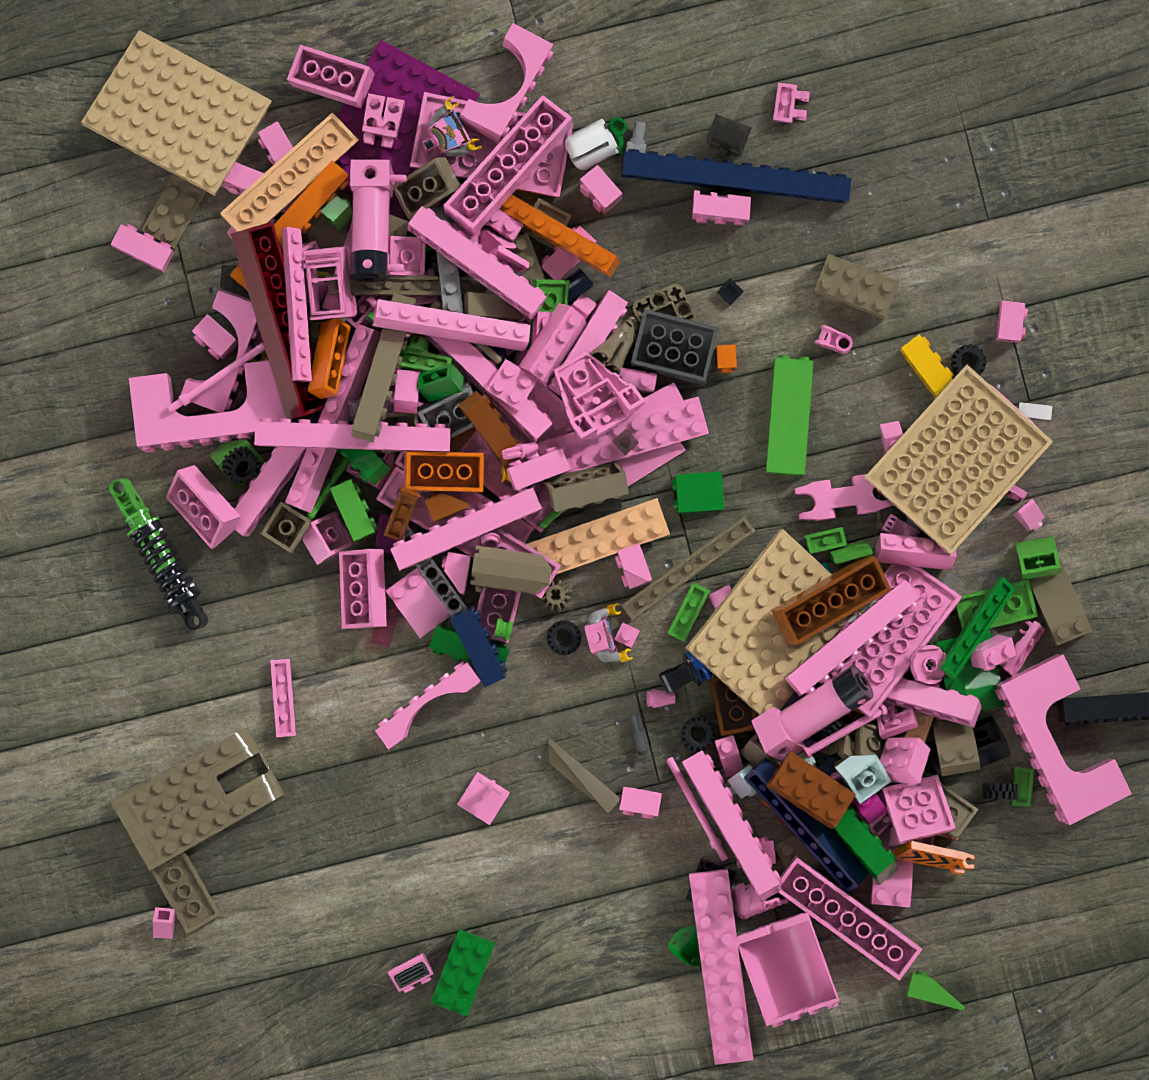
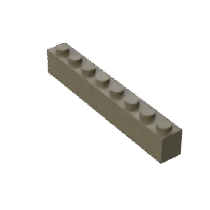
(380, 379)

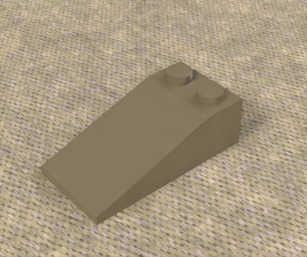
(1059, 607)

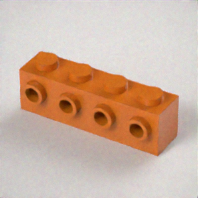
(329, 358)

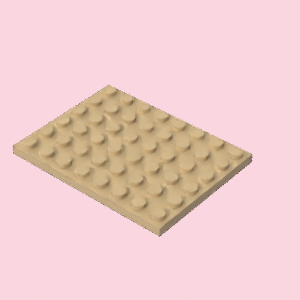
(176, 112)
(958, 459)
(742, 636)

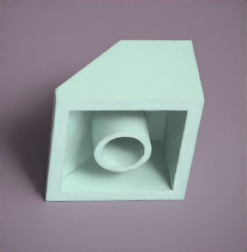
(863, 775)

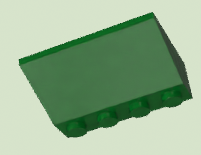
(973, 680)

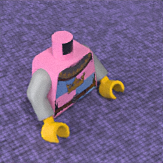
(448, 133)
(601, 637)

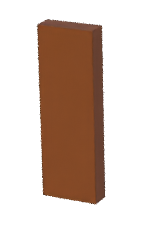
(401, 514)

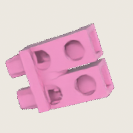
(382, 126)

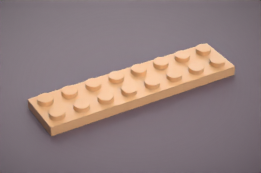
(290, 175)
(604, 536)

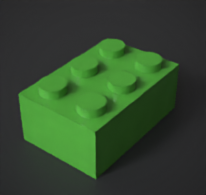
(354, 511)

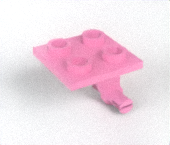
(483, 798)

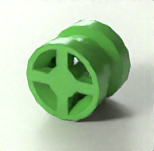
(503, 629)

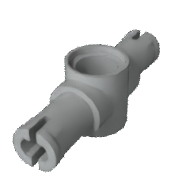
(637, 141)

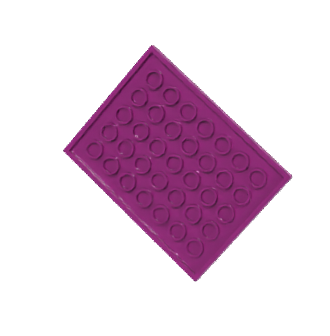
(404, 79)

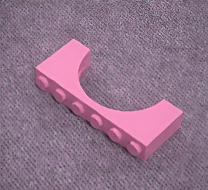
(494, 119)
(242, 316)

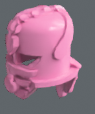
(748, 903)

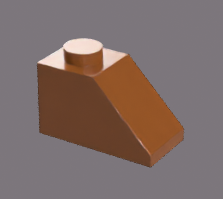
(443, 506)

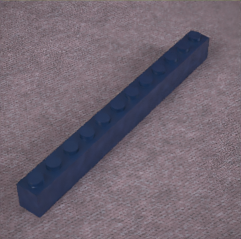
(736, 177)

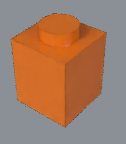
(726, 358)

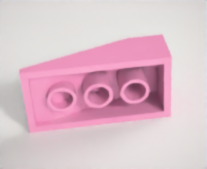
(898, 887)

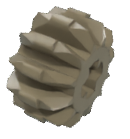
(562, 596)

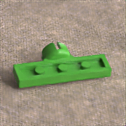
(417, 356)

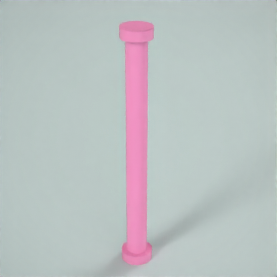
(842, 732)

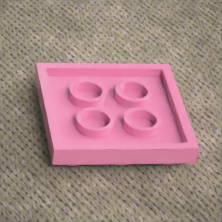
(918, 809)

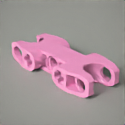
(829, 499)

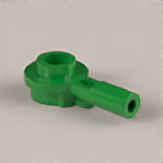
(618, 127)

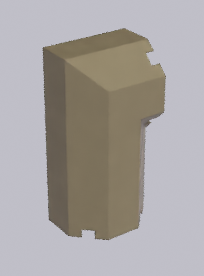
(510, 570)

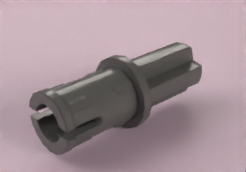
(638, 733)

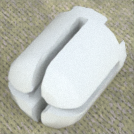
(590, 145)

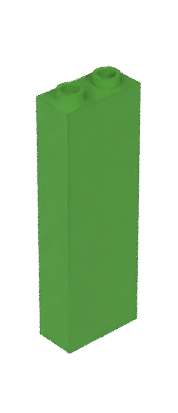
(789, 416)

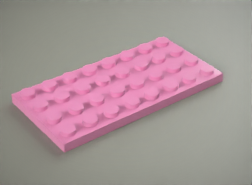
(543, 180)
(891, 652)

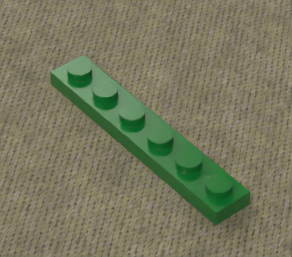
(976, 627)

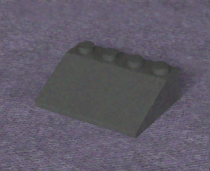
(674, 347)

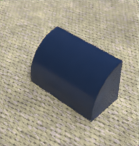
(578, 284)

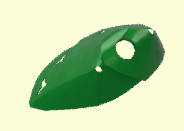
(686, 946)

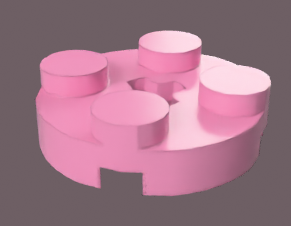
(919, 660)

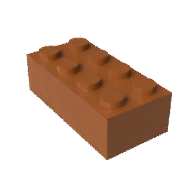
(810, 790)

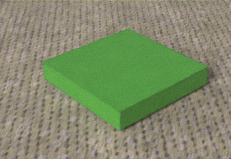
(850, 552)

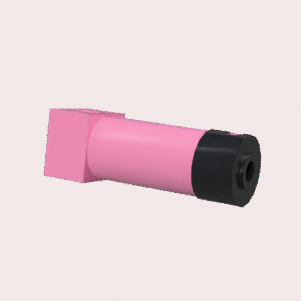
(371, 188)
(787, 728)

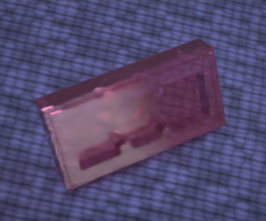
(383, 635)

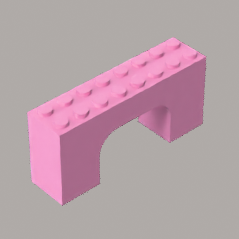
(161, 429)
(1026, 702)

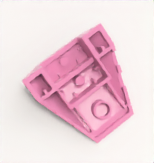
(595, 396)

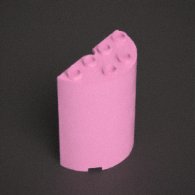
(787, 969)

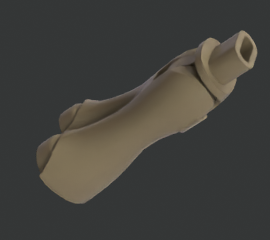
(617, 346)

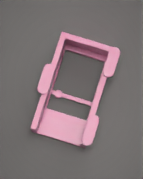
(327, 258)

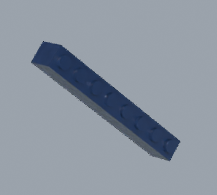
(812, 833)

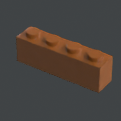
(488, 425)

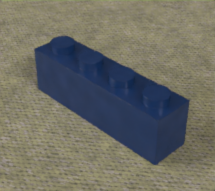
(478, 646)

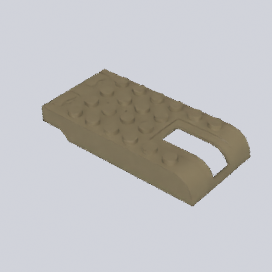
(200, 795)

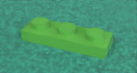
(688, 612)

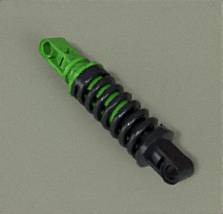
(158, 556)

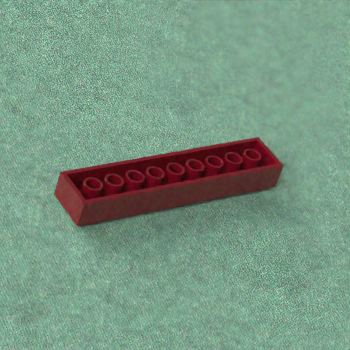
(265, 281)

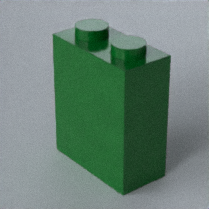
(698, 492)

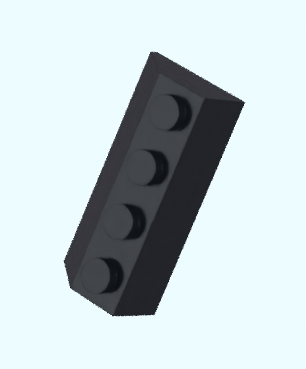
(990, 747)

